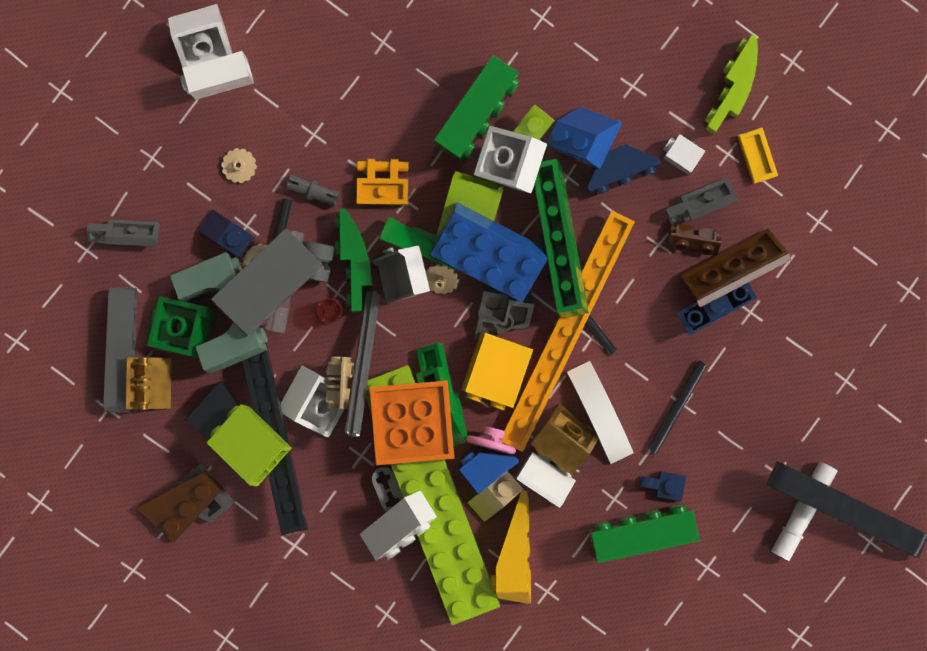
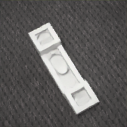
(600, 412)

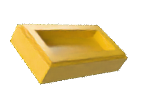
(757, 155)

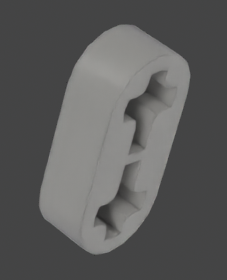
(380, 489)

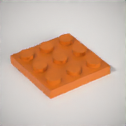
(411, 422)

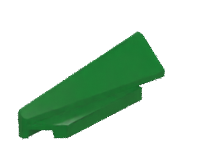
(405, 237)

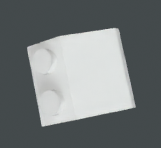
(199, 35)
(510, 159)
(307, 402)
(545, 478)

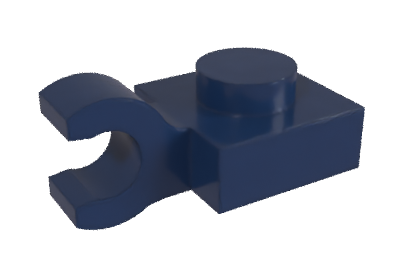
(667, 485)

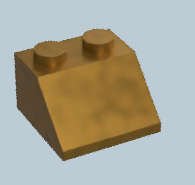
(565, 440)

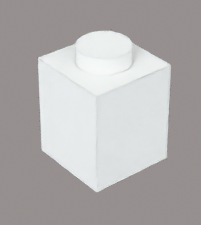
(683, 153)

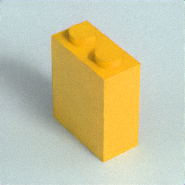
(496, 371)

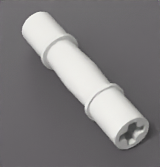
(801, 517)

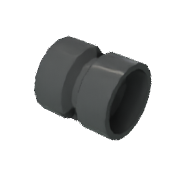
(324, 254)

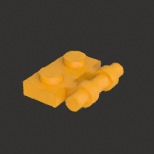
(382, 190)

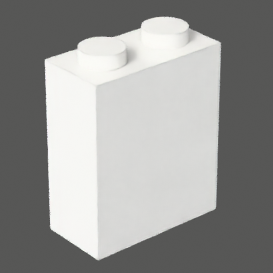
(217, 75)

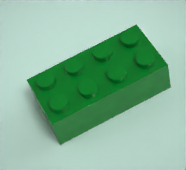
(476, 109)
(643, 534)

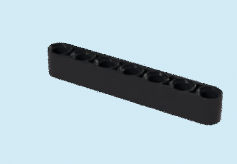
(847, 509)

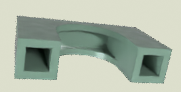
(234, 344)

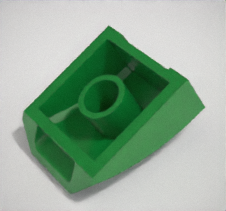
(179, 326)

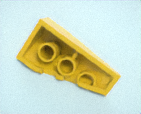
(513, 569)

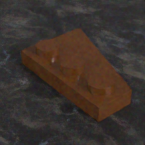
(181, 505)

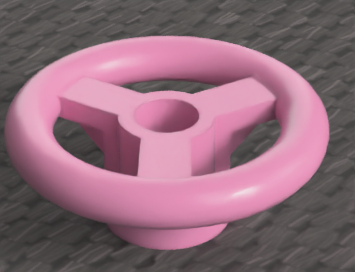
(491, 440)

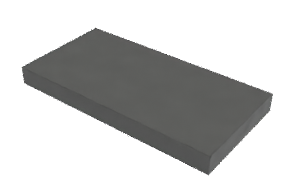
(266, 282)

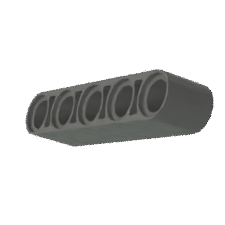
(119, 345)

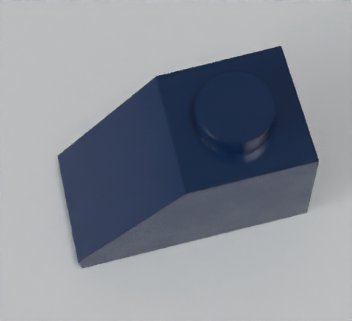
(227, 233)

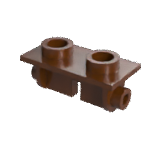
(706, 242)

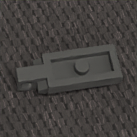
(702, 202)
(125, 232)

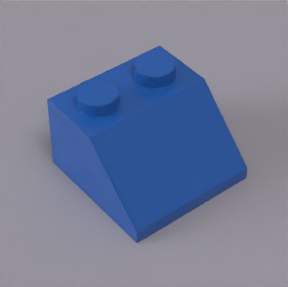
(584, 136)
(485, 468)

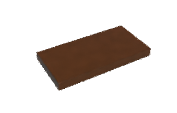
(734, 267)

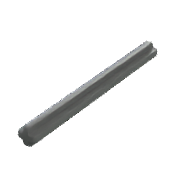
(362, 364)

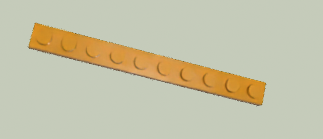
(566, 333)

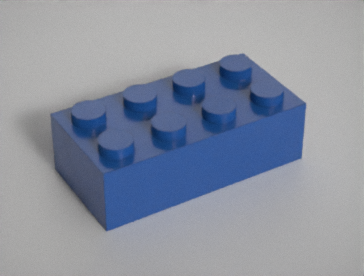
(489, 252)

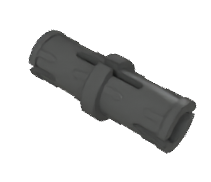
(312, 190)

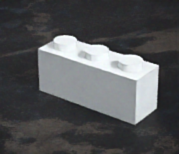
(398, 526)

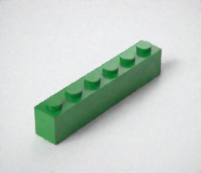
(560, 240)

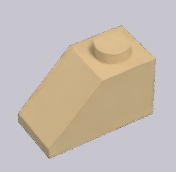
(495, 496)

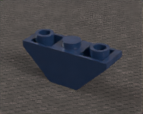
(620, 167)
(696, 318)

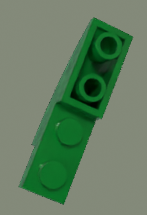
(353, 249)
(433, 369)

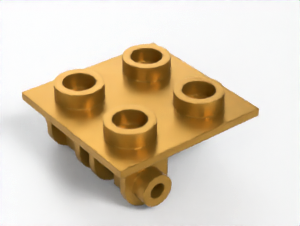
(147, 383)

